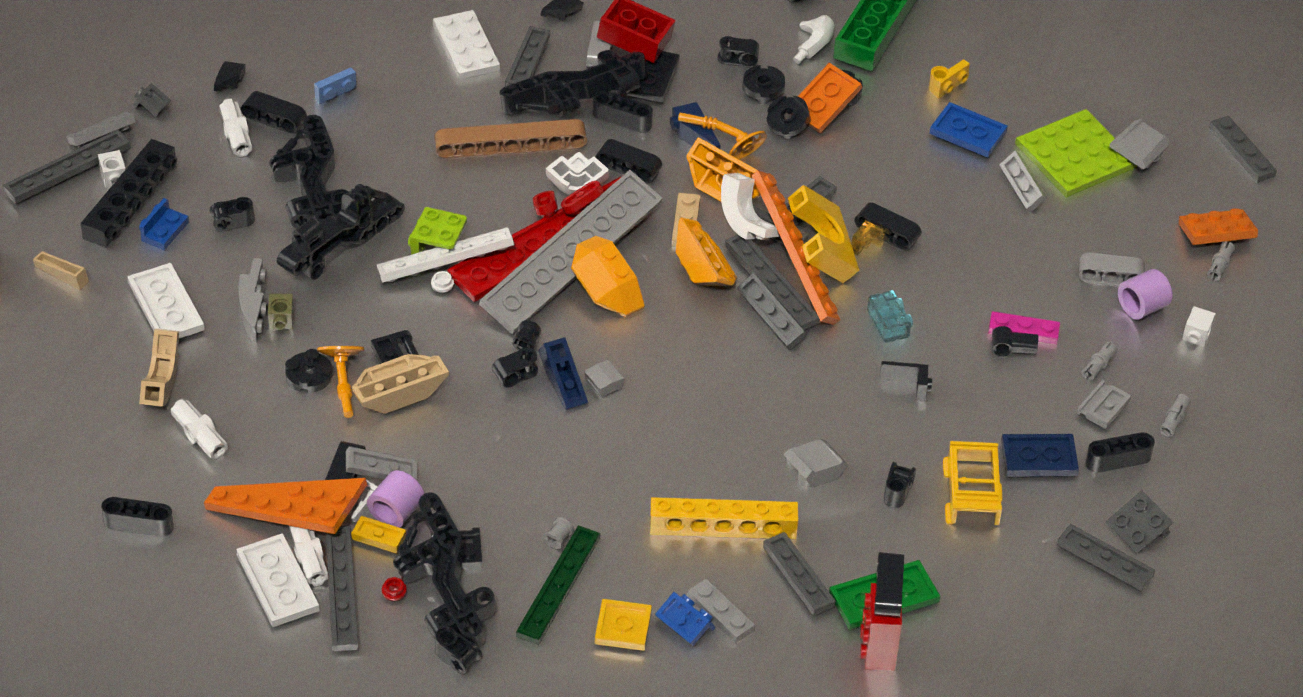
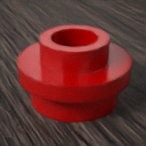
(394, 584)

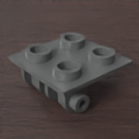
(1140, 522)

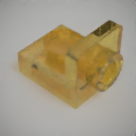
(867, 235)

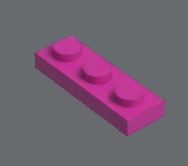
(1046, 329)

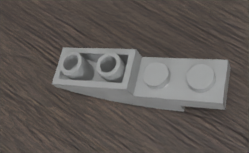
(252, 299)

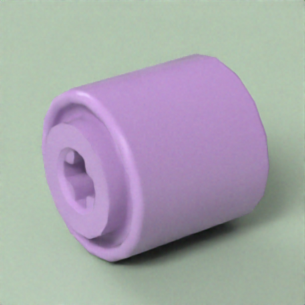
(1145, 294)
(395, 498)

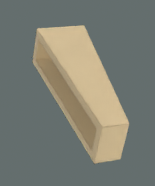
(62, 269)

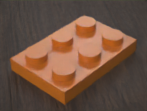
(828, 95)
(1218, 226)

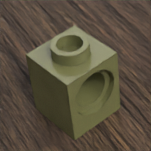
(280, 311)

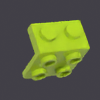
(436, 229)

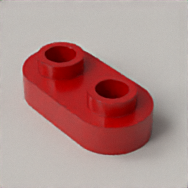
(577, 200)
(545, 203)

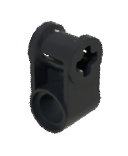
(740, 52)
(235, 214)
(515, 369)
(898, 485)
(459, 652)

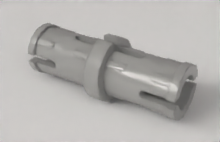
(1220, 261)
(1099, 361)
(1175, 415)

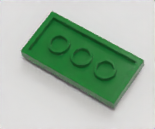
(916, 593)

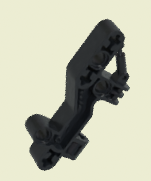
(561, 90)
(313, 169)
(354, 224)
(458, 609)

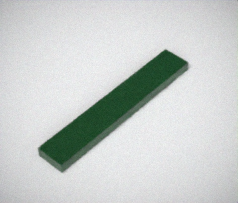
(558, 585)

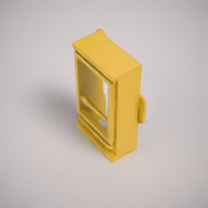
(972, 500)

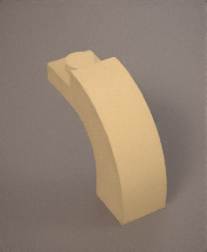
(160, 380)

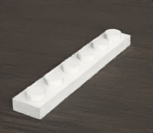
(437, 257)

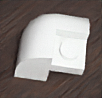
(576, 172)

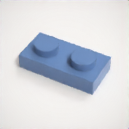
(335, 85)

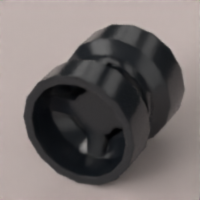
(526, 335)

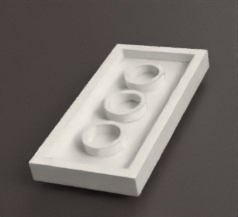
(466, 44)
(165, 300)
(277, 580)

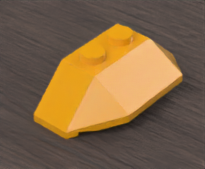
(710, 164)
(702, 256)
(607, 276)

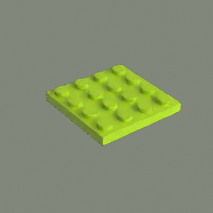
(1074, 153)

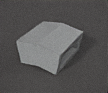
(604, 378)

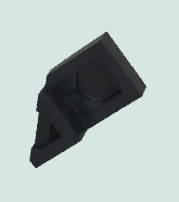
(560, 7)
(228, 75)

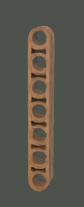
(510, 138)

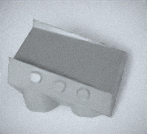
(1140, 144)
(816, 463)

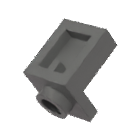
(151, 99)

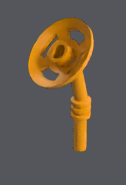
(745, 143)
(341, 356)

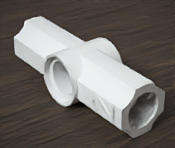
(235, 128)
(199, 429)
(309, 555)

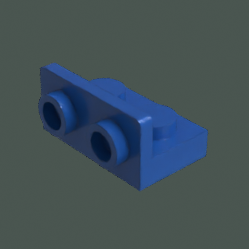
(162, 225)
(684, 618)

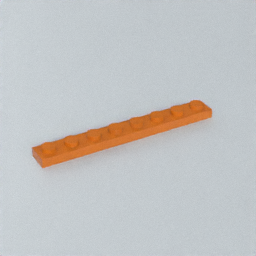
(793, 242)

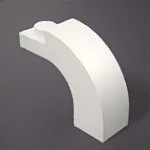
(739, 210)

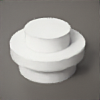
(442, 282)

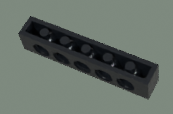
(128, 193)

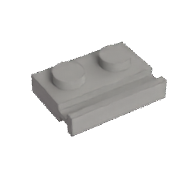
(1104, 404)

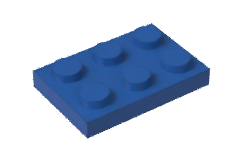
(968, 129)

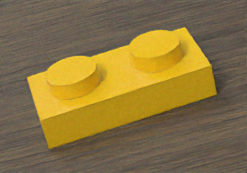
(378, 534)

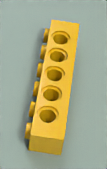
(723, 518)

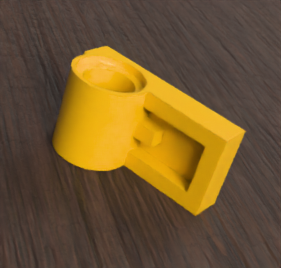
(945, 80)

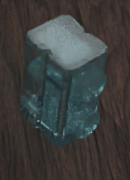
(889, 316)

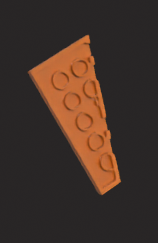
(301, 504)

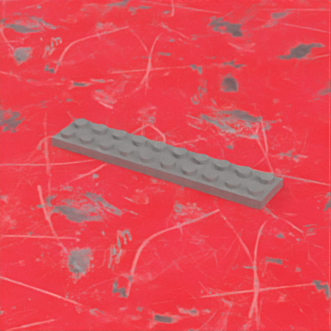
(549, 268)

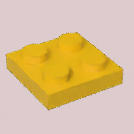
(623, 624)

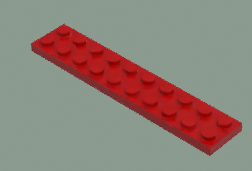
(481, 274)

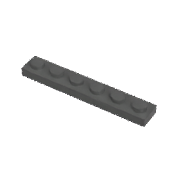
(64, 167)
(756, 262)
(341, 590)

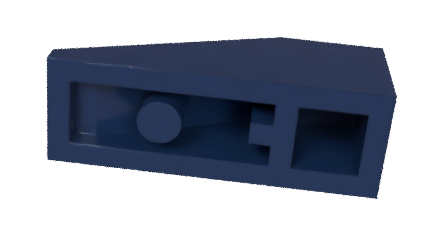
(690, 132)
(563, 373)

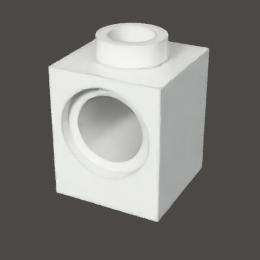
(111, 167)
(1198, 326)

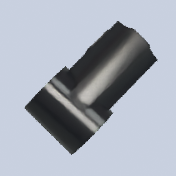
(1006, 342)

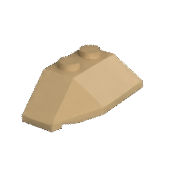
(399, 382)

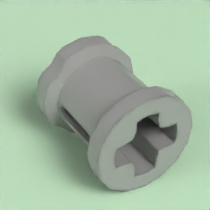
(558, 533)

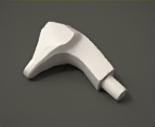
(821, 33)

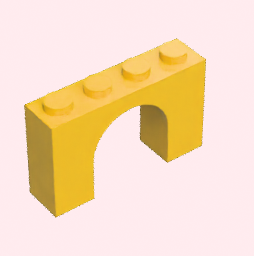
(830, 247)

